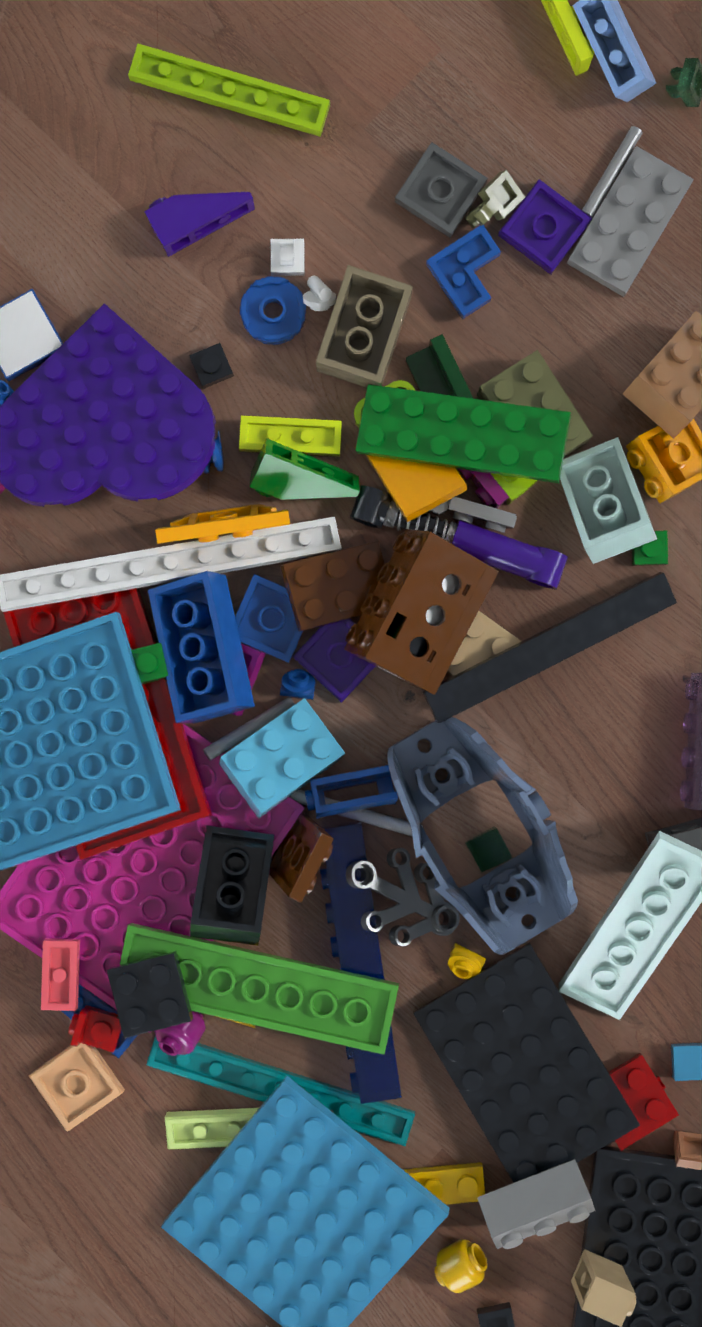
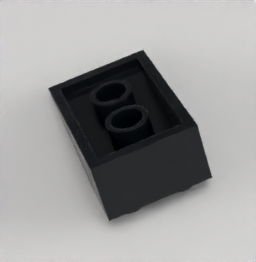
(232, 885)

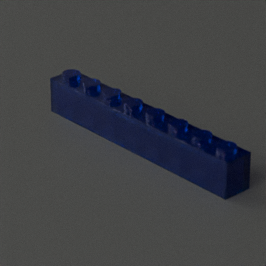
(358, 953)

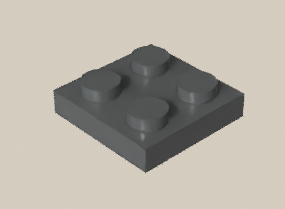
(440, 189)

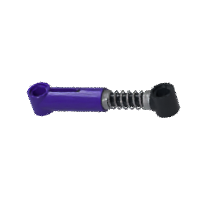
(533, 563)

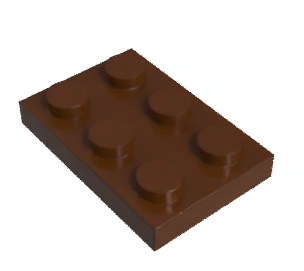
(332, 584)
(300, 856)

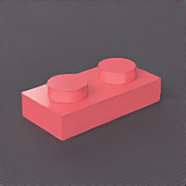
(60, 974)

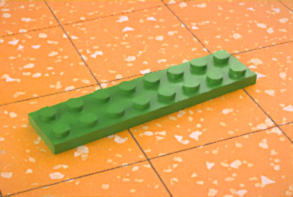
(274, 989)

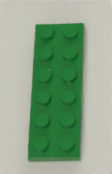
(463, 433)

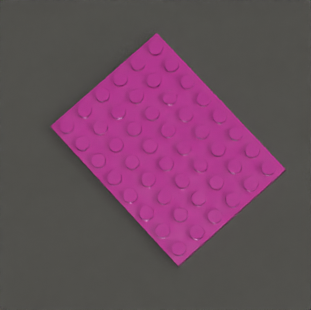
(136, 884)

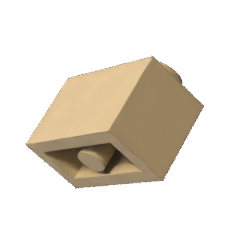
(603, 1288)

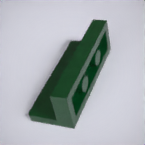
(437, 370)

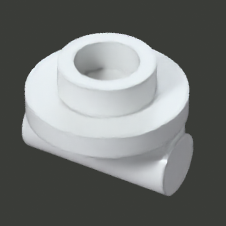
(320, 295)

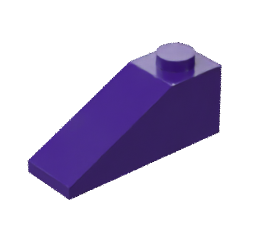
(191, 217)

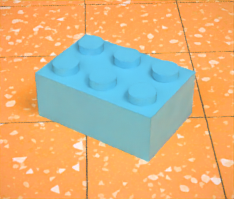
(281, 758)

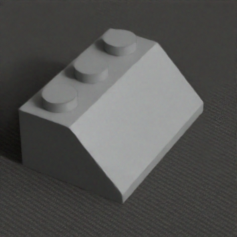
(536, 1205)

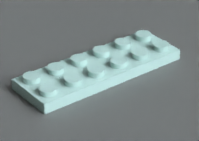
(637, 927)

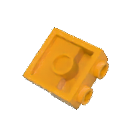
(667, 462)

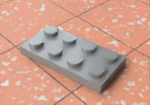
(630, 221)

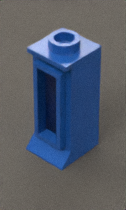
(381, 775)

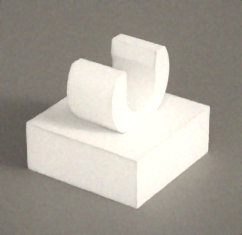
(287, 257)

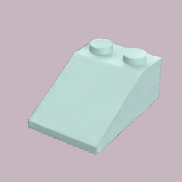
(605, 501)

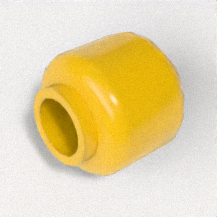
(460, 1266)

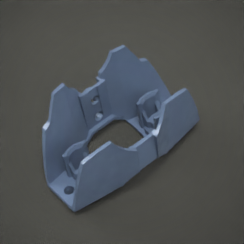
(538, 873)

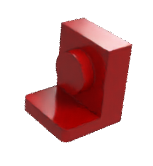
(95, 1028)

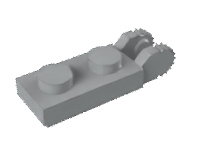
(468, 510)

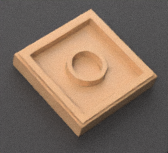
(76, 1084)

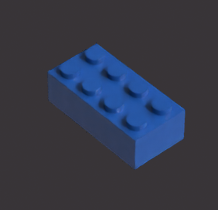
(201, 647)

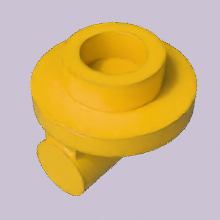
(465, 962)

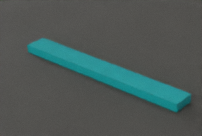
(260, 1080)

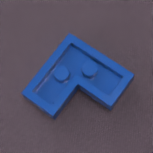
(456, 268)

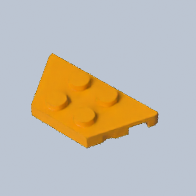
(211, 524)

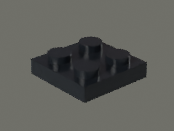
(150, 994)

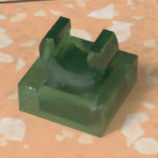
(689, 83)

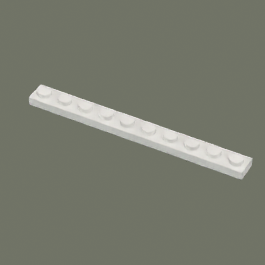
(166, 564)

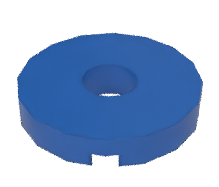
(278, 329)

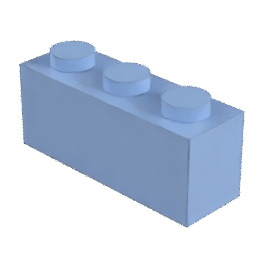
(615, 47)

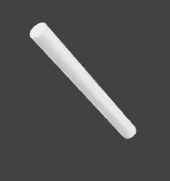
(366, 816)

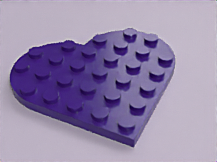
(104, 417)

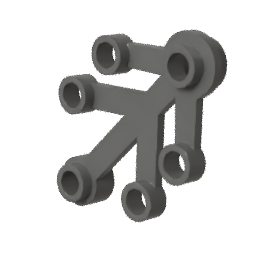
(407, 899)

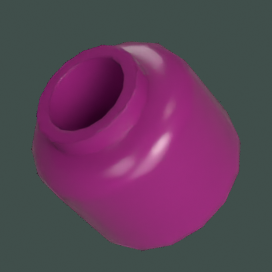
(183, 1037)

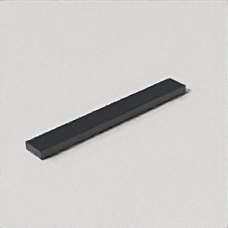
(550, 647)

